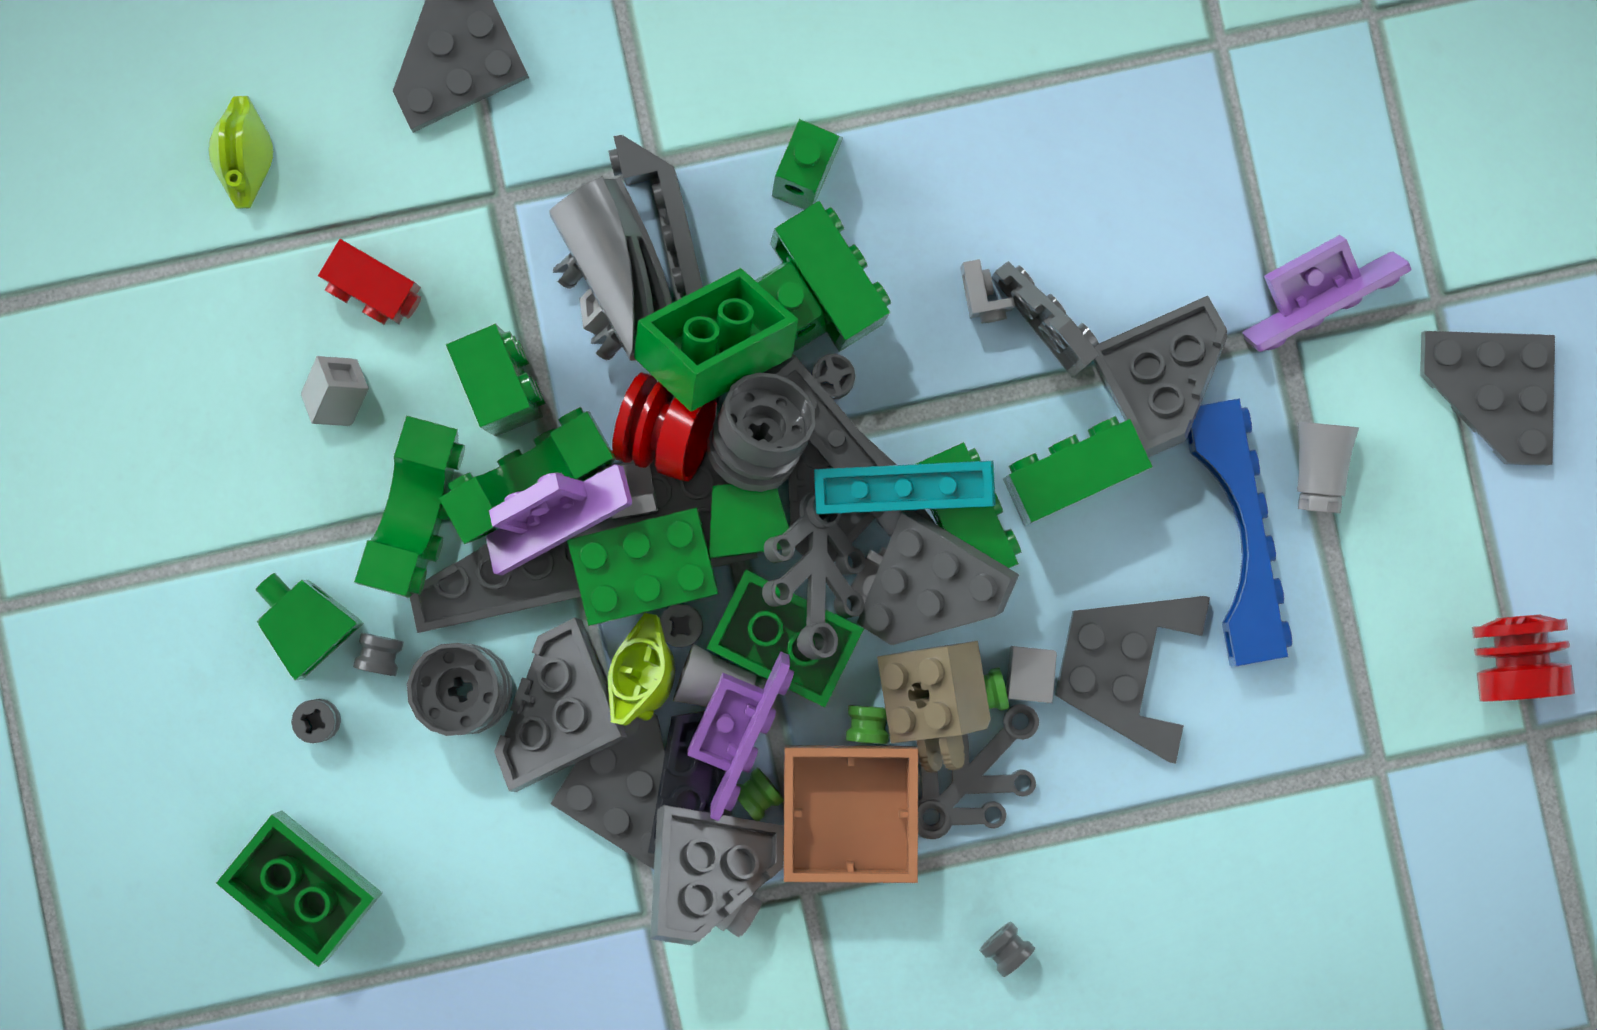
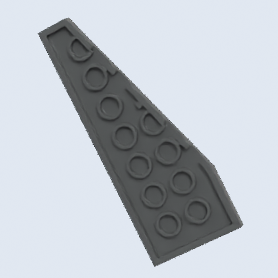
(473, 592)

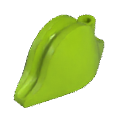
(241, 151)
(640, 673)

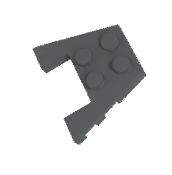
(1109, 665)

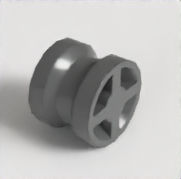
(837, 368)
(683, 620)
(378, 654)
(324, 722)
(1007, 949)

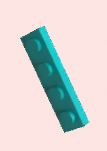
(905, 487)

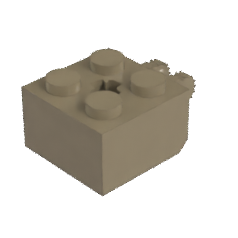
(935, 700)

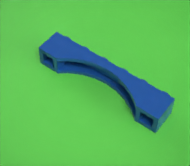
(1253, 621)

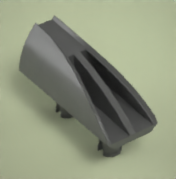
(614, 257)

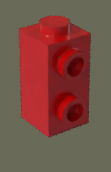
(371, 282)

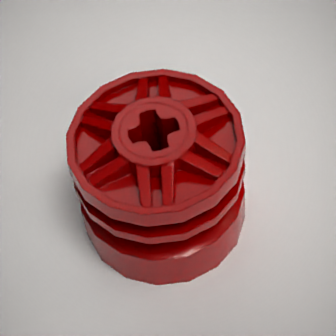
(660, 426)
(1523, 659)

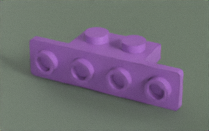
(1319, 286)
(551, 514)
(732, 727)

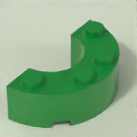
(572, 449)
(413, 514)

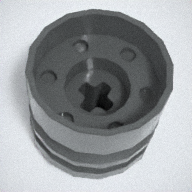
(760, 432)
(434, 692)

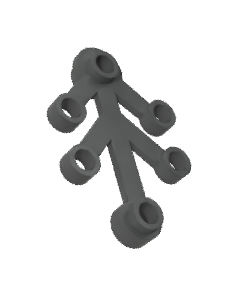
(819, 570)
(971, 780)

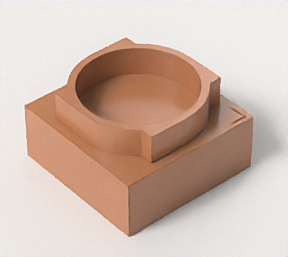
(851, 814)

